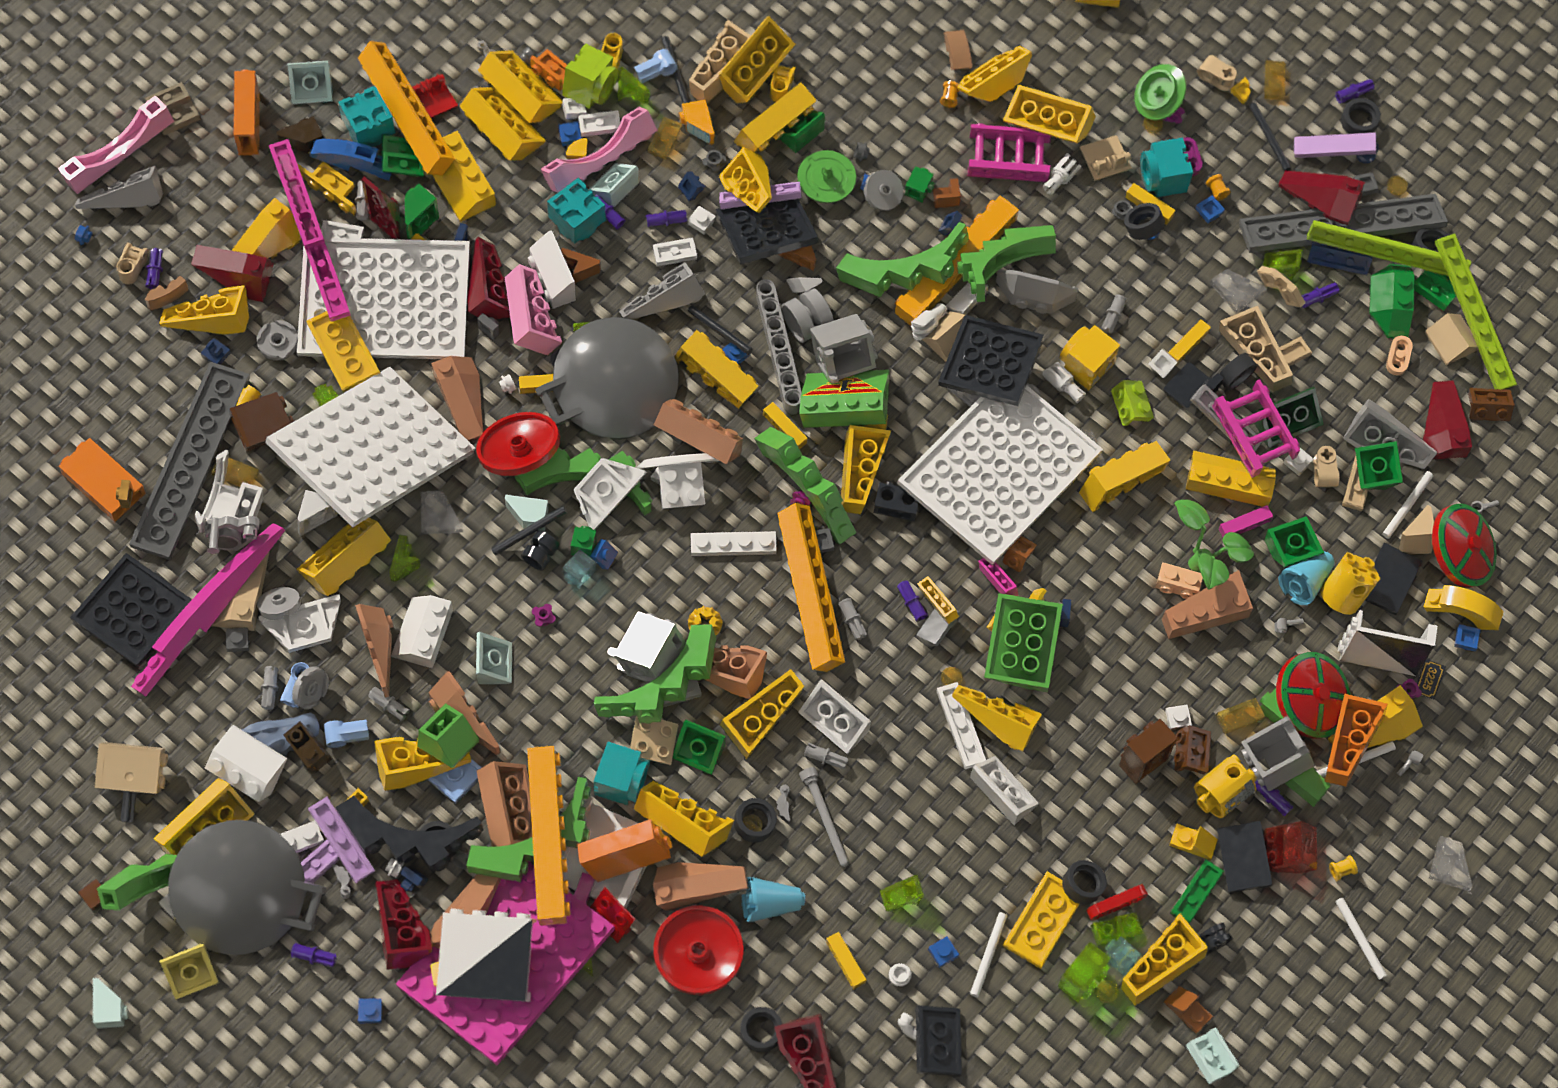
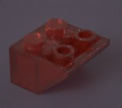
(1291, 847)

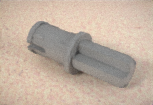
(361, 213)
(1114, 314)
(852, 618)
(269, 688)
(388, 703)
(825, 756)

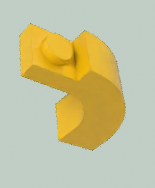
(1467, 603)

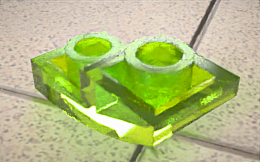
(323, 394)
(1120, 926)

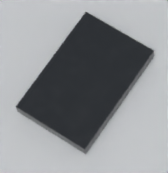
(1396, 576)
(1244, 857)
(938, 1041)

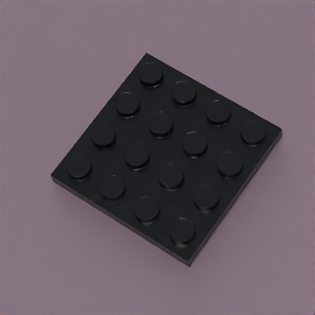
(774, 230)
(991, 360)
(130, 609)

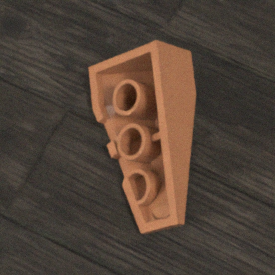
(461, 391)
(738, 669)
(449, 692)
(691, 883)
(475, 896)

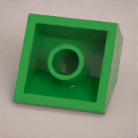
(420, 211)
(1293, 542)

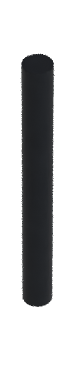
(677, 74)
(1269, 136)
(720, 330)
(529, 530)

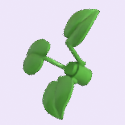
(1212, 570)

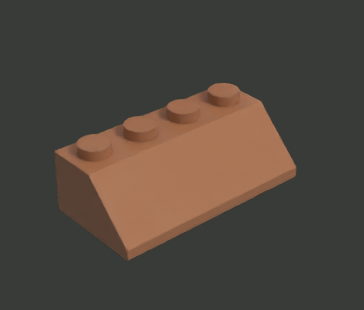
(698, 431)
(506, 802)

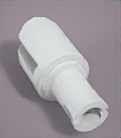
(1060, 175)
(927, 321)
(1063, 381)

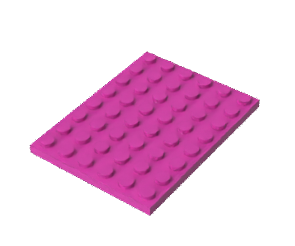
(555, 959)

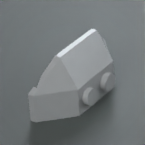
(1035, 291)

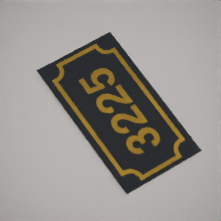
(1430, 678)

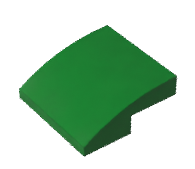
(399, 157)
(1435, 288)

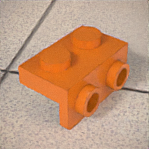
(549, 68)

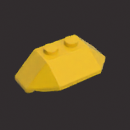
(997, 75)

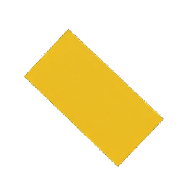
(343, 350)
(1041, 922)

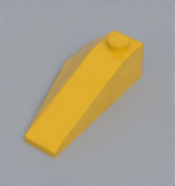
(406, 764)

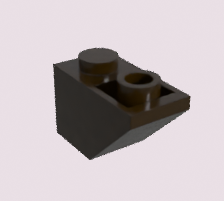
(301, 135)
(307, 747)

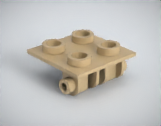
(1106, 157)
(655, 740)

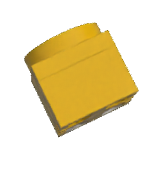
(1089, 355)

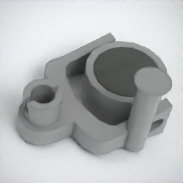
(230, 532)

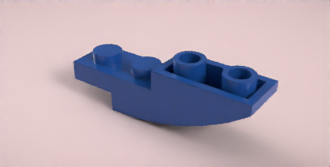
(348, 153)

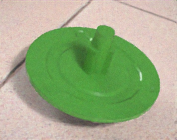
(1160, 92)
(826, 176)

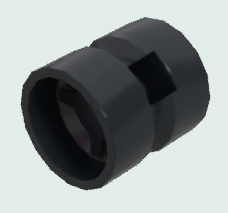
(541, 548)

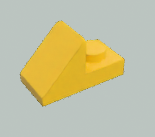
(1193, 841)

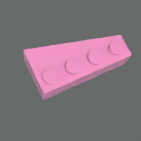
(529, 312)

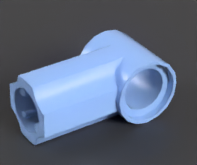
(660, 64)
(287, 694)
(340, 733)

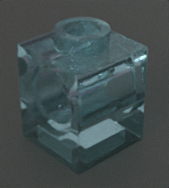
(579, 569)
(1122, 955)

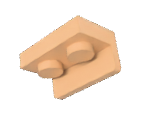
(1178, 581)

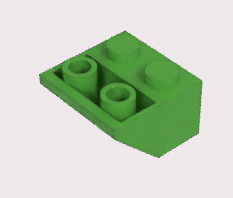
(447, 736)

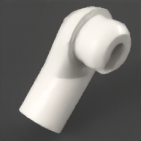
(904, 1024)

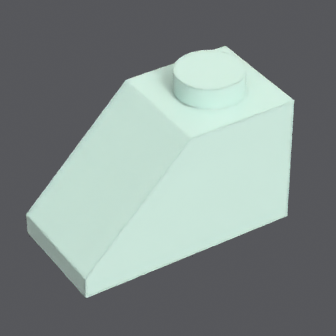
(526, 509)
(107, 1007)

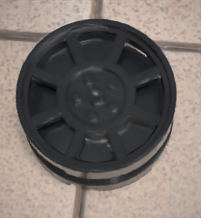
(1216, 937)

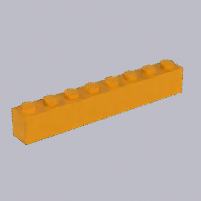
(406, 108)
(985, 227)
(811, 587)
(547, 836)

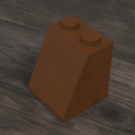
(260, 419)

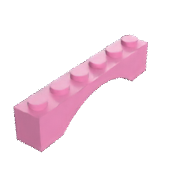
(146, 124)
(634, 128)

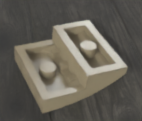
(179, 105)

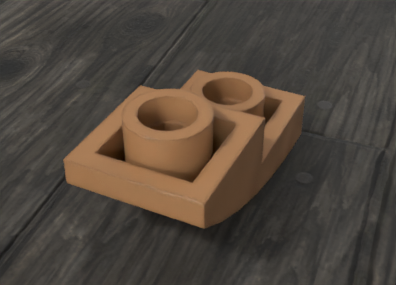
(958, 50)
(161, 297)

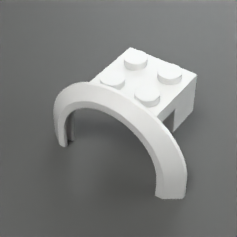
(680, 479)
(229, 500)

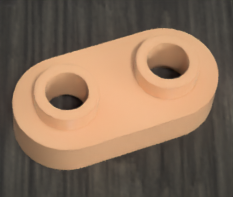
(1399, 357)

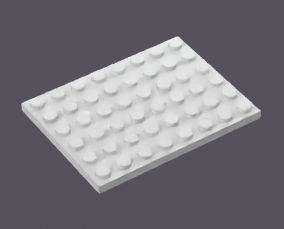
(399, 293)
(370, 446)
(999, 470)

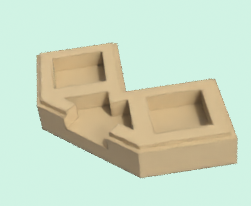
(1274, 279)

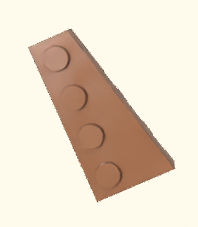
(1209, 608)

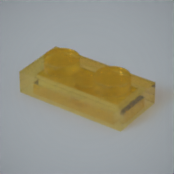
(1274, 80)
(665, 138)
(239, 472)
(1240, 715)

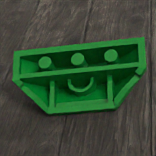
(1392, 299)

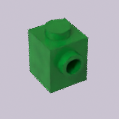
(919, 184)
(583, 539)

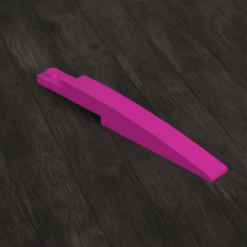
(309, 230)
(205, 607)

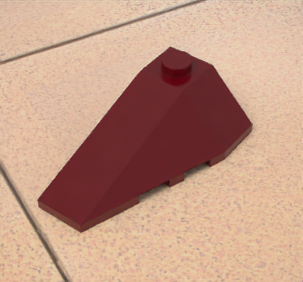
(1330, 193)
(382, 210)
(235, 269)
(487, 285)
(1446, 423)
(402, 931)
(807, 1051)

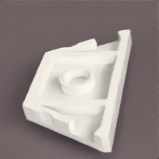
(605, 488)
(308, 626)

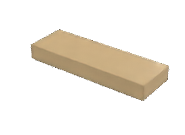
(1354, 496)

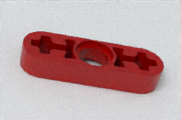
(1117, 902)

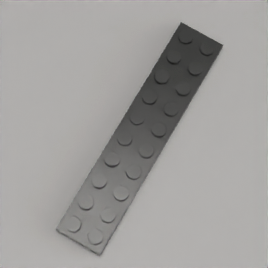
(1372, 218)
(189, 461)

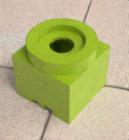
(590, 77)

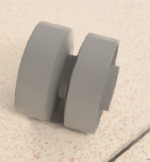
(806, 314)

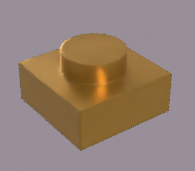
(124, 493)

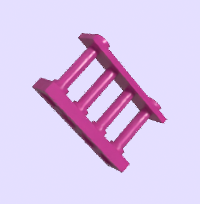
(1008, 170)
(1244, 444)

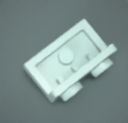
(1212, 1056)

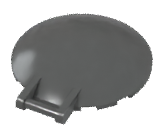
(612, 378)
(239, 888)

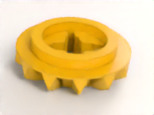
(706, 613)

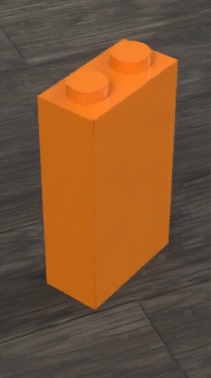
(246, 112)
(98, 477)
(624, 850)

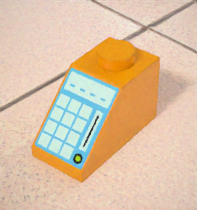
(697, 120)

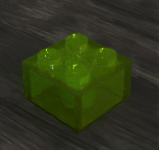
(1083, 973)

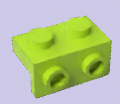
(1131, 402)

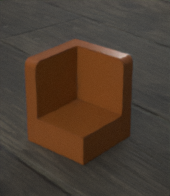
(947, 196)

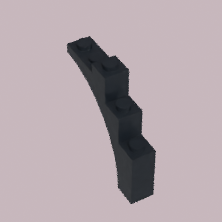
(403, 844)

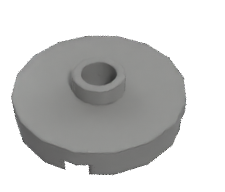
(874, 190)
(277, 331)
(278, 603)
(310, 687)

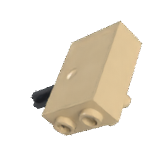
(131, 770)

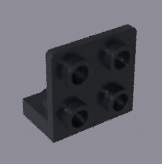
(1186, 384)

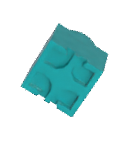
(367, 117)
(1166, 167)
(576, 211)
(620, 774)

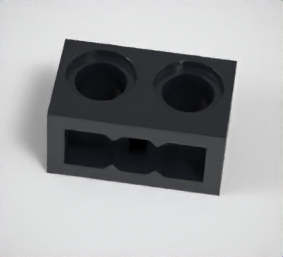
(895, 507)

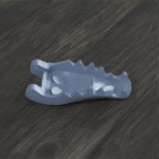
(272, 731)

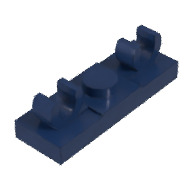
(1339, 258)

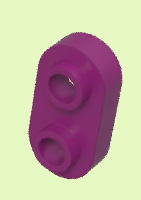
(1194, 155)

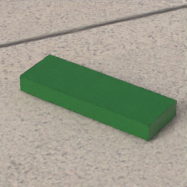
(1197, 891)

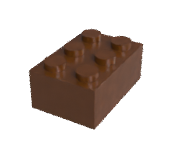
(1147, 750)

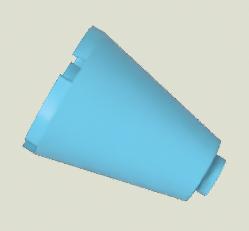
(1306, 578)
(770, 899)

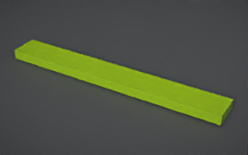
(1377, 247)
(1475, 312)

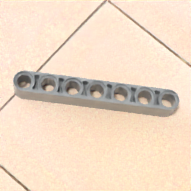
(779, 337)

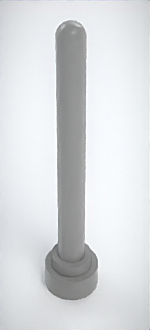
(810, 776)

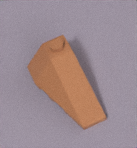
(379, 641)

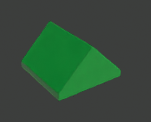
(803, 131)
(1379, 466)
(699, 747)

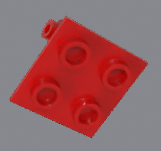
(435, 95)
(614, 912)

